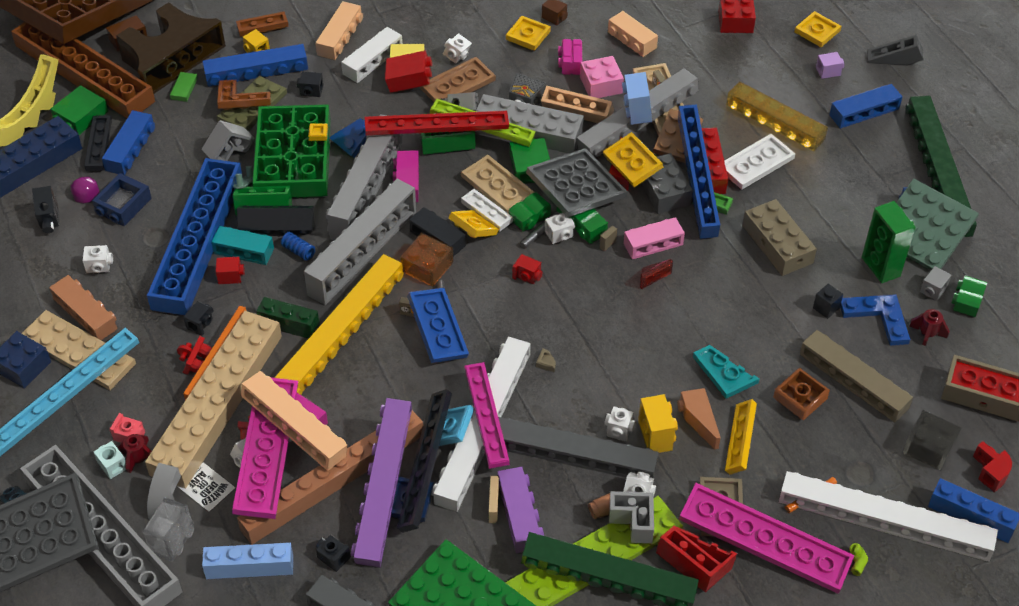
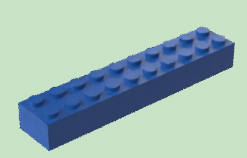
(191, 244)

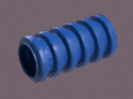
(298, 246)

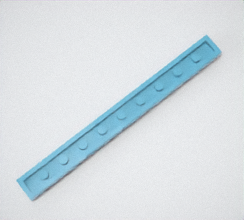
(66, 389)

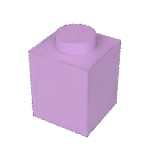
(829, 65)

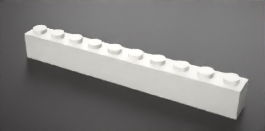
(468, 454)
(889, 516)

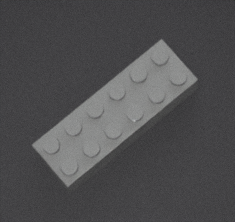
(554, 125)

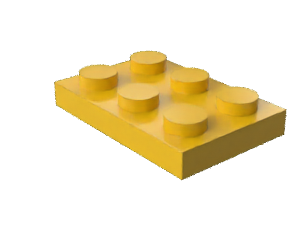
(633, 159)

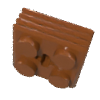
(801, 393)

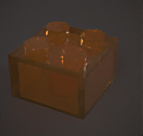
(427, 259)

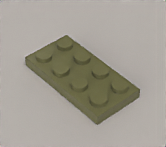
(248, 117)

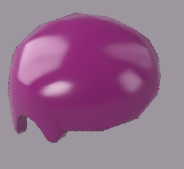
(84, 189)

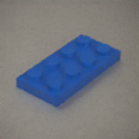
(437, 325)

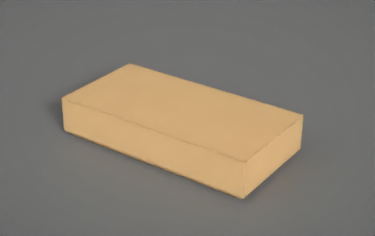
(493, 499)

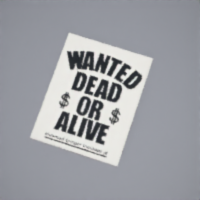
(208, 487)

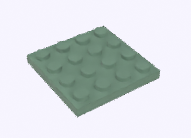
(938, 223)

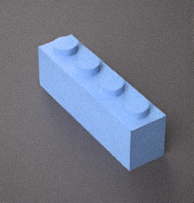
(247, 560)

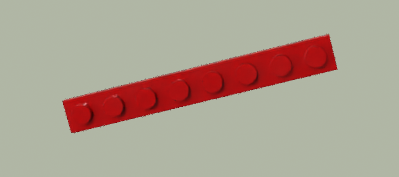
(436, 122)

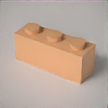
(632, 33)

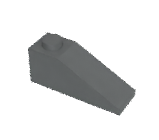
(898, 52)

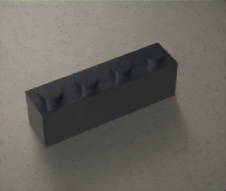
(275, 218)

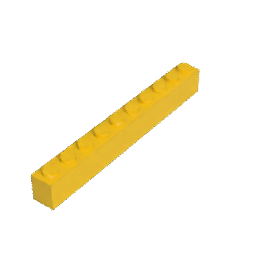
(342, 322)

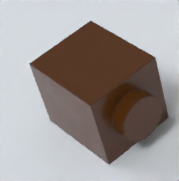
(554, 11)

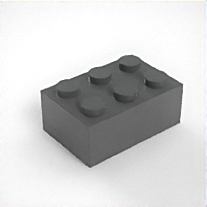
(668, 187)

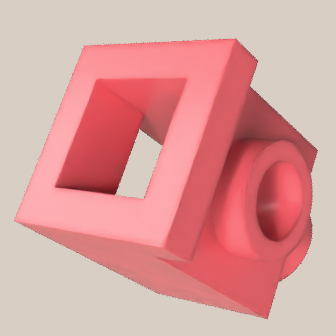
(124, 427)

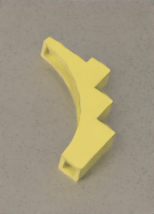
(37, 98)

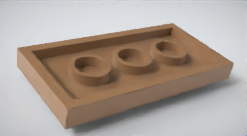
(460, 79)

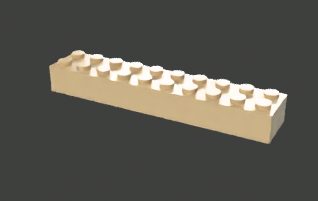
(215, 396)

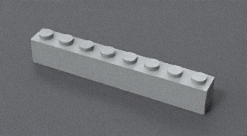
(662, 98)

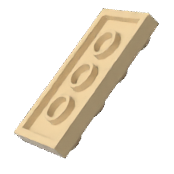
(496, 183)

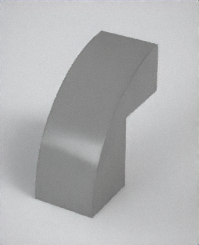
(162, 485)

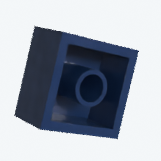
(22, 359)

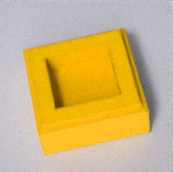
(318, 132)

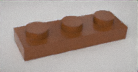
(262, 23)

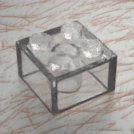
(169, 529)

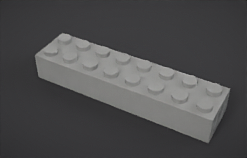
(362, 181)
(360, 241)

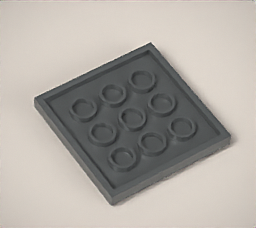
(576, 182)

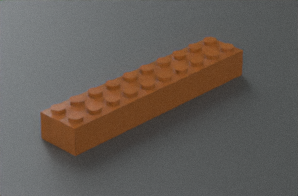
(89, 69)

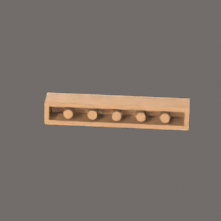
(294, 420)

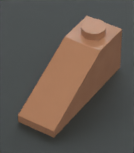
(699, 415)

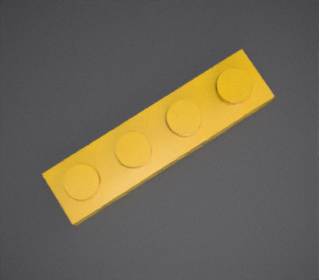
(740, 437)

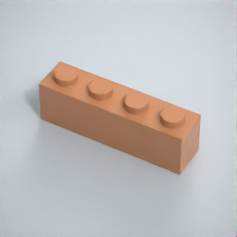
(83, 307)

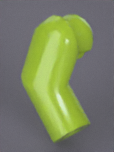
(860, 559)

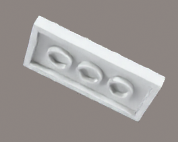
(757, 161)

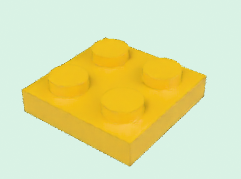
(817, 29)
(528, 33)
(473, 223)

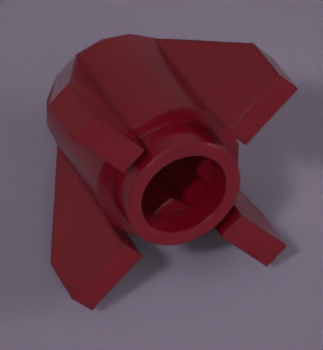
(930, 324)
(135, 450)

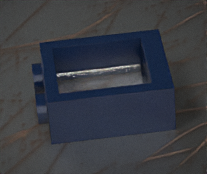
(121, 199)

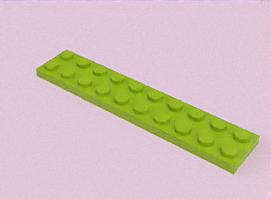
(611, 539)

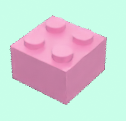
(601, 77)

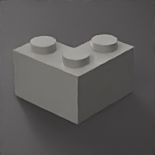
(226, 139)
(636, 510)

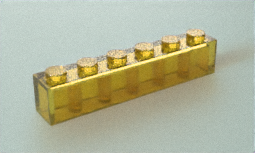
(777, 116)

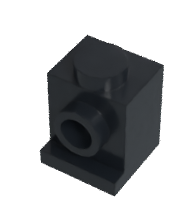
(198, 317)
(332, 552)

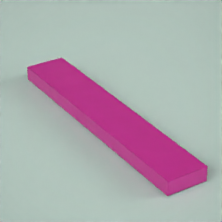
(486, 415)

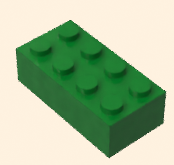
(888, 241)

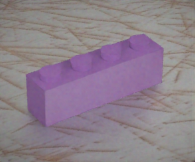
(518, 506)

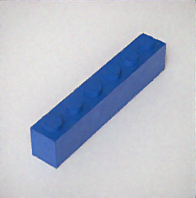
(256, 64)

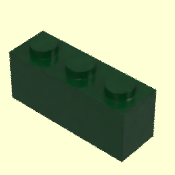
(292, 318)

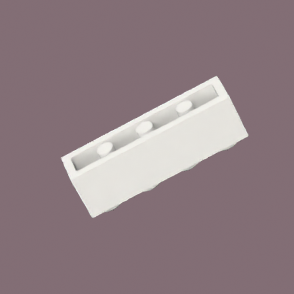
(370, 55)

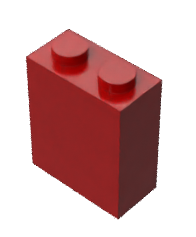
(408, 71)

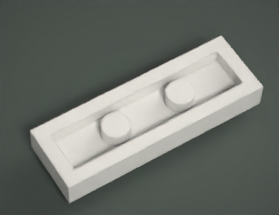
(487, 209)

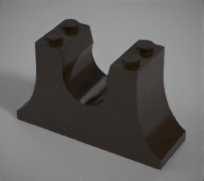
(179, 48)

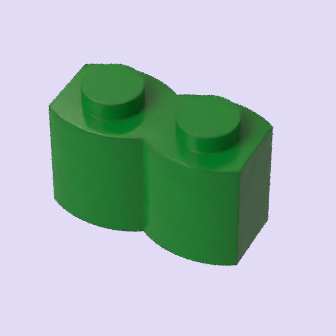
(530, 211)
(969, 296)

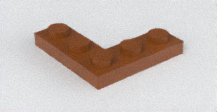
(230, 99)

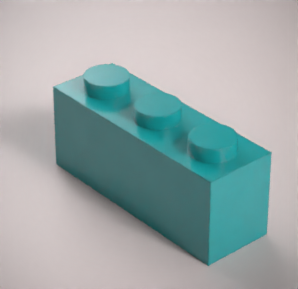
(243, 244)

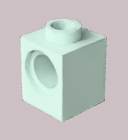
(112, 466)

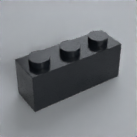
(437, 228)

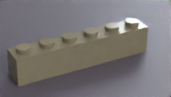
(856, 375)

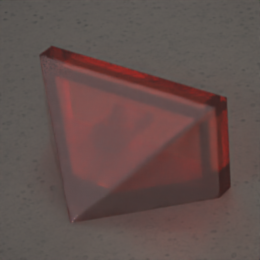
(655, 272)

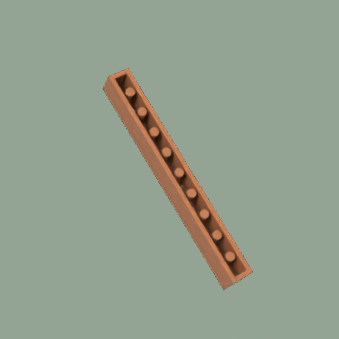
(320, 484)

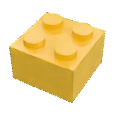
(657, 423)

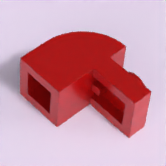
(996, 466)

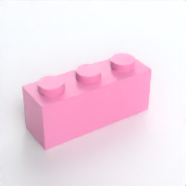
(653, 238)

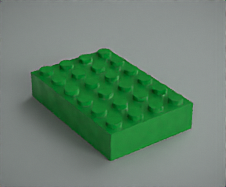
(286, 154)

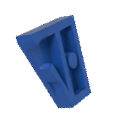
(351, 137)

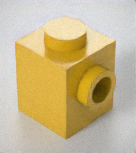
(255, 42)

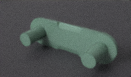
(246, 180)

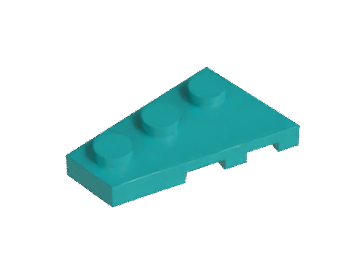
(723, 373)

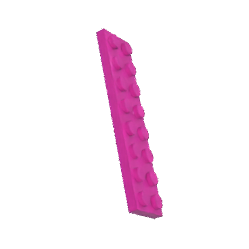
(262, 463)
(767, 538)

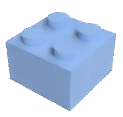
(637, 98)

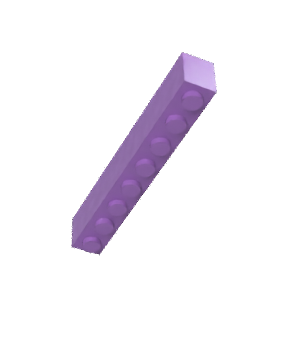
(382, 483)

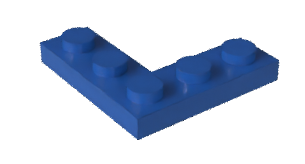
(883, 305)

